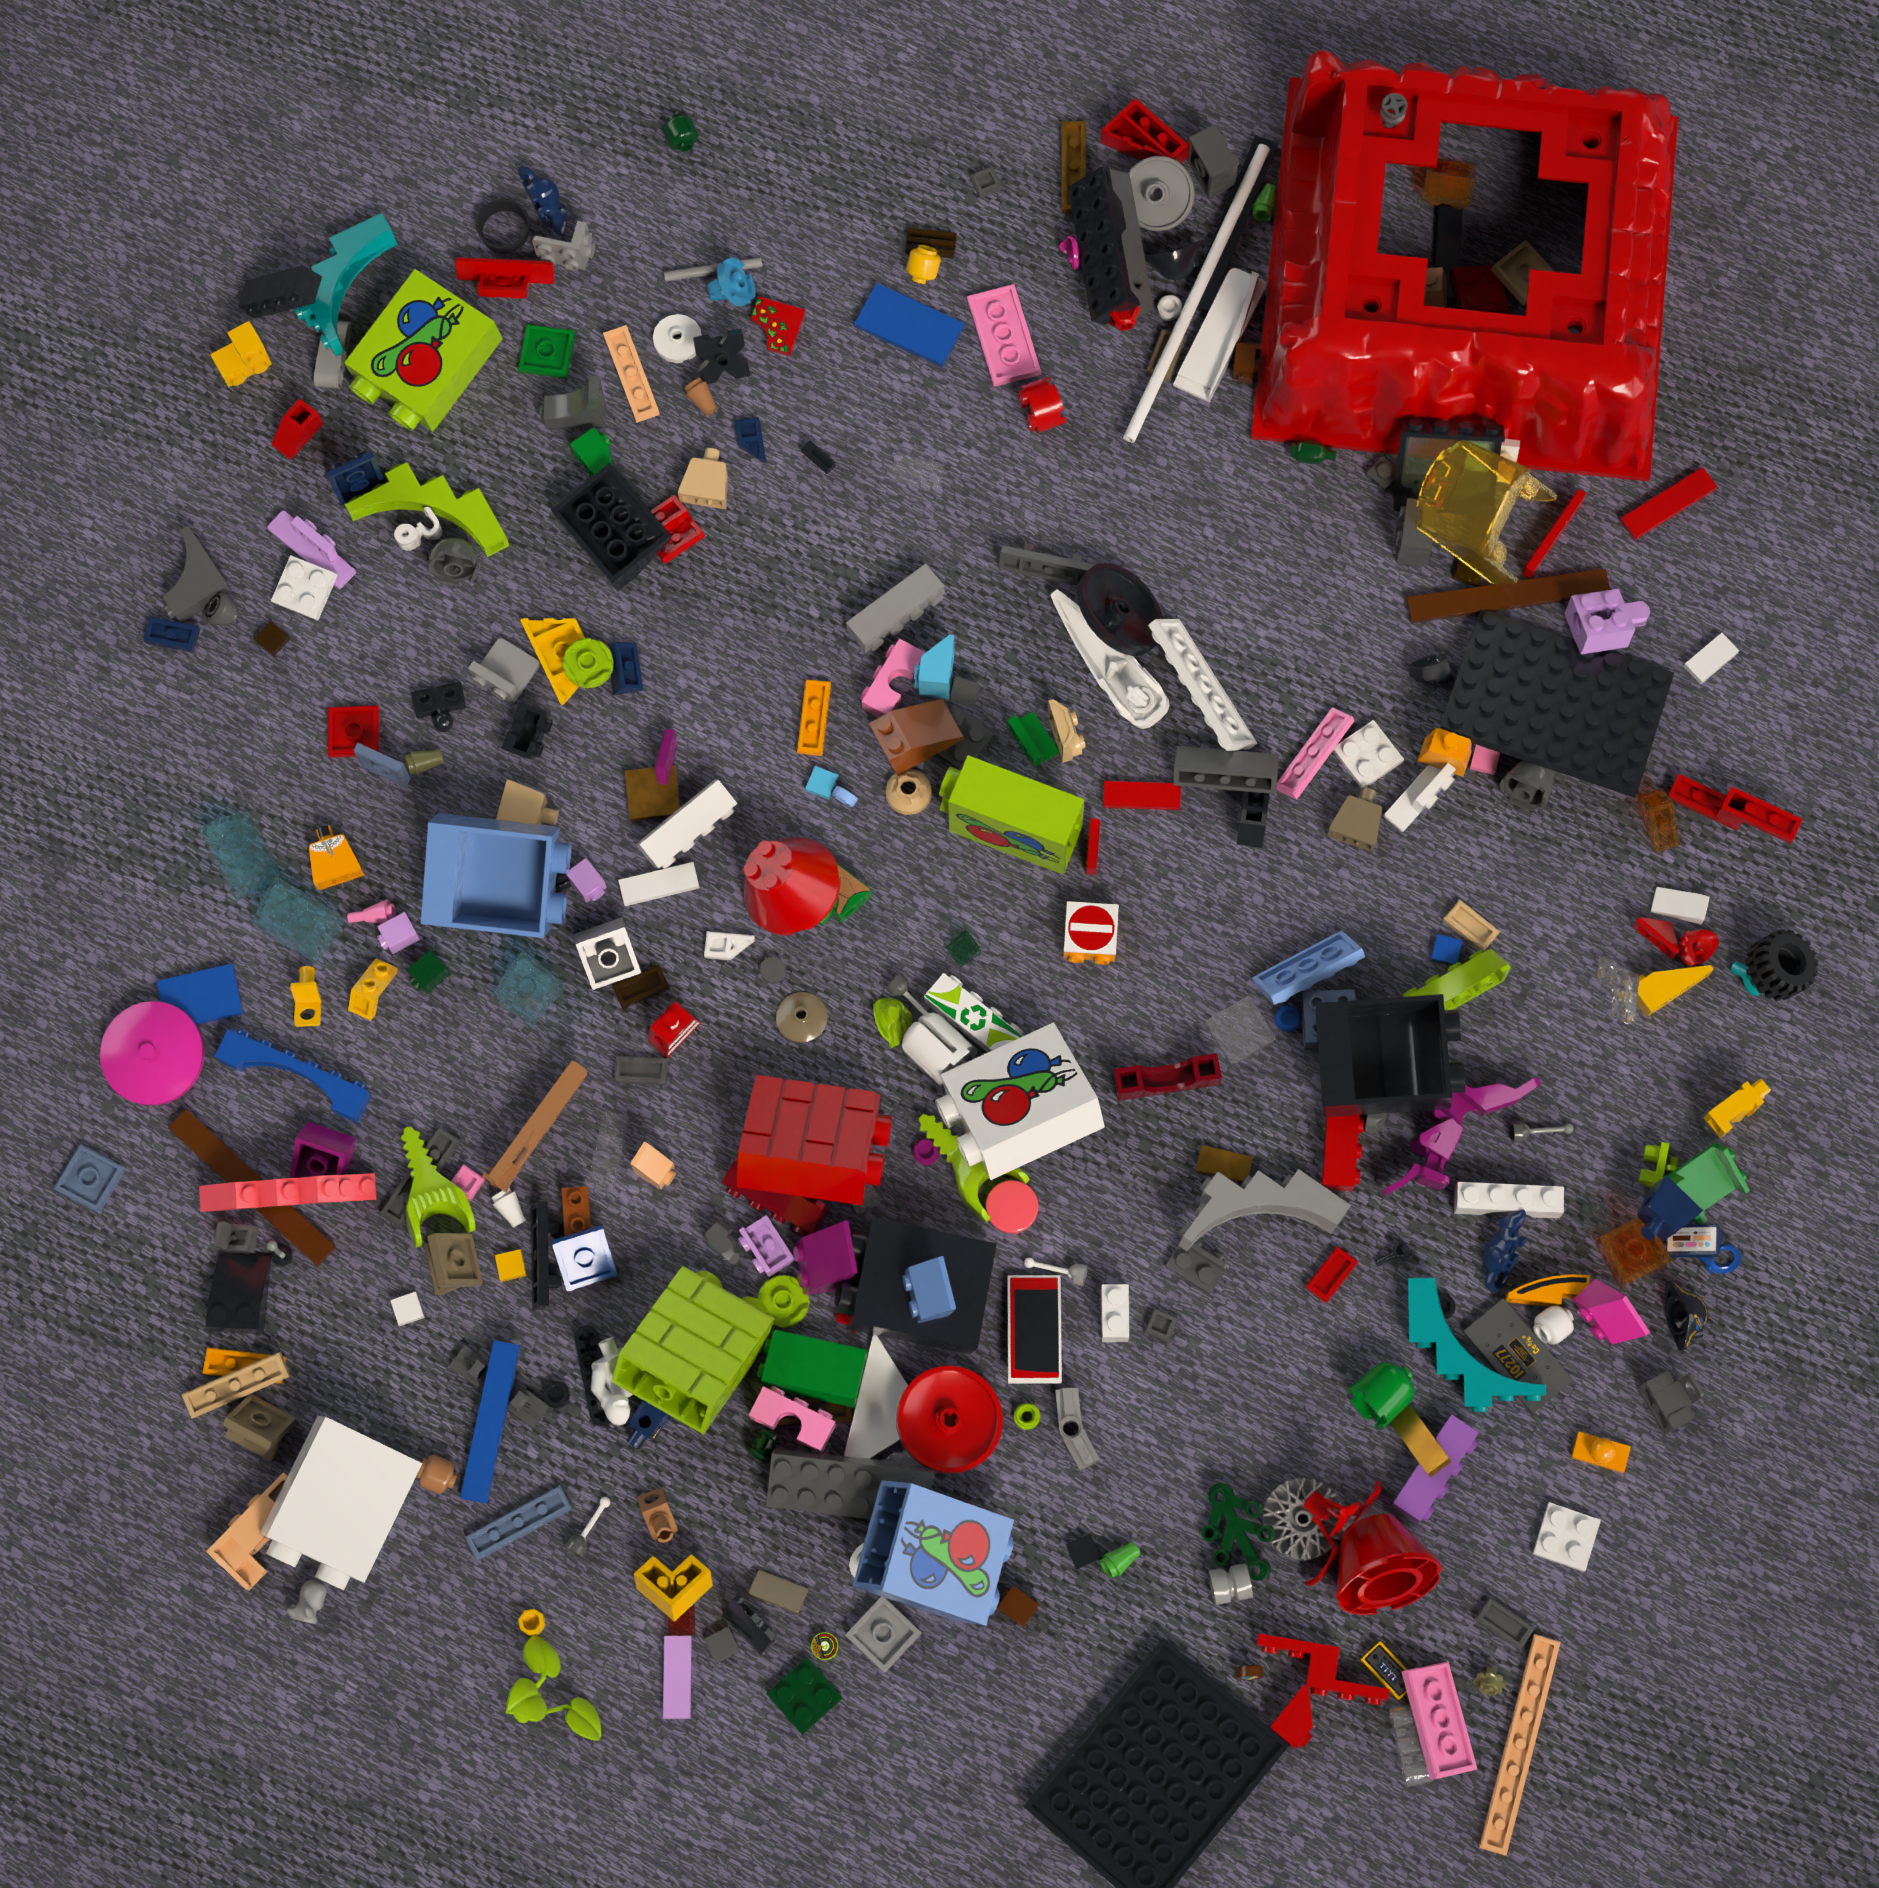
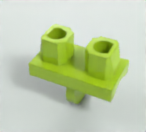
(1657, 1155)

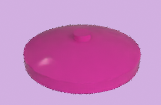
(152, 1053)

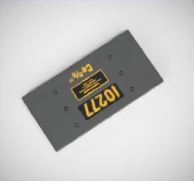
(1516, 1352)

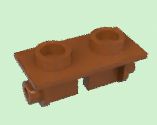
(575, 1209)

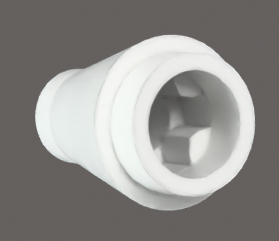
(509, 1207)

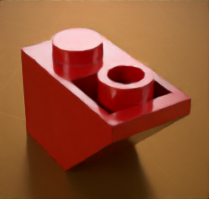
(296, 429)

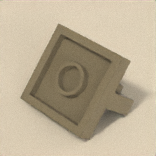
(452, 1261)
(258, 1426)

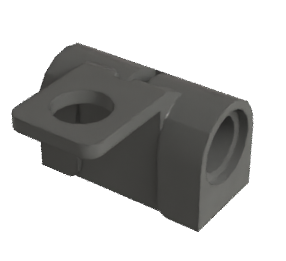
(1671, 1399)

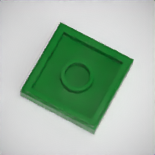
(546, 351)

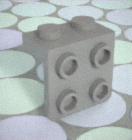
(570, 255)
(504, 670)

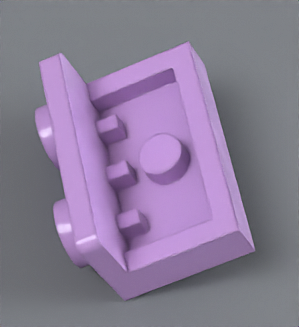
(766, 1246)

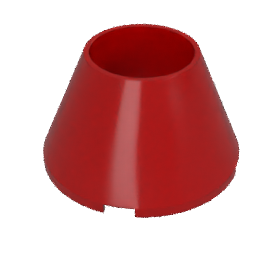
(1383, 1566)

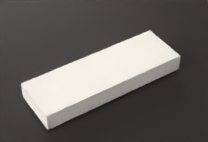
(659, 884)

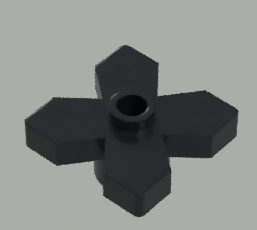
(721, 355)

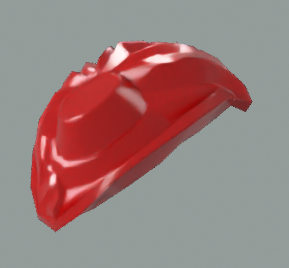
(1697, 946)

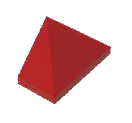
(1660, 934)

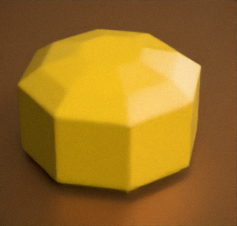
(531, 1622)

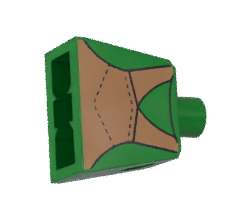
(851, 896)

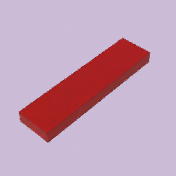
(1668, 503)
(1554, 533)

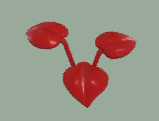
(1323, 1508)

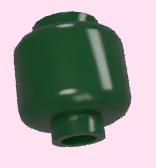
(680, 132)

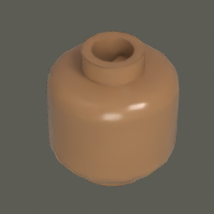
(436, 1474)

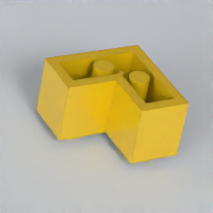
(241, 357)
(674, 1590)

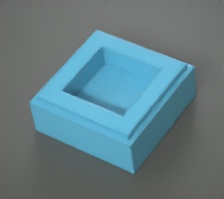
(822, 782)

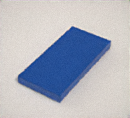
(909, 325)

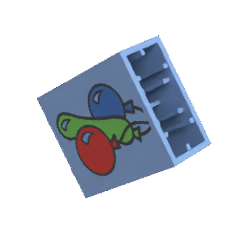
(934, 1553)

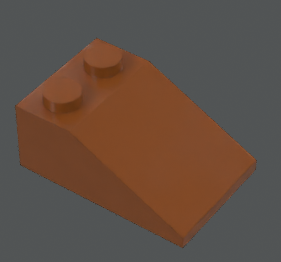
(915, 733)

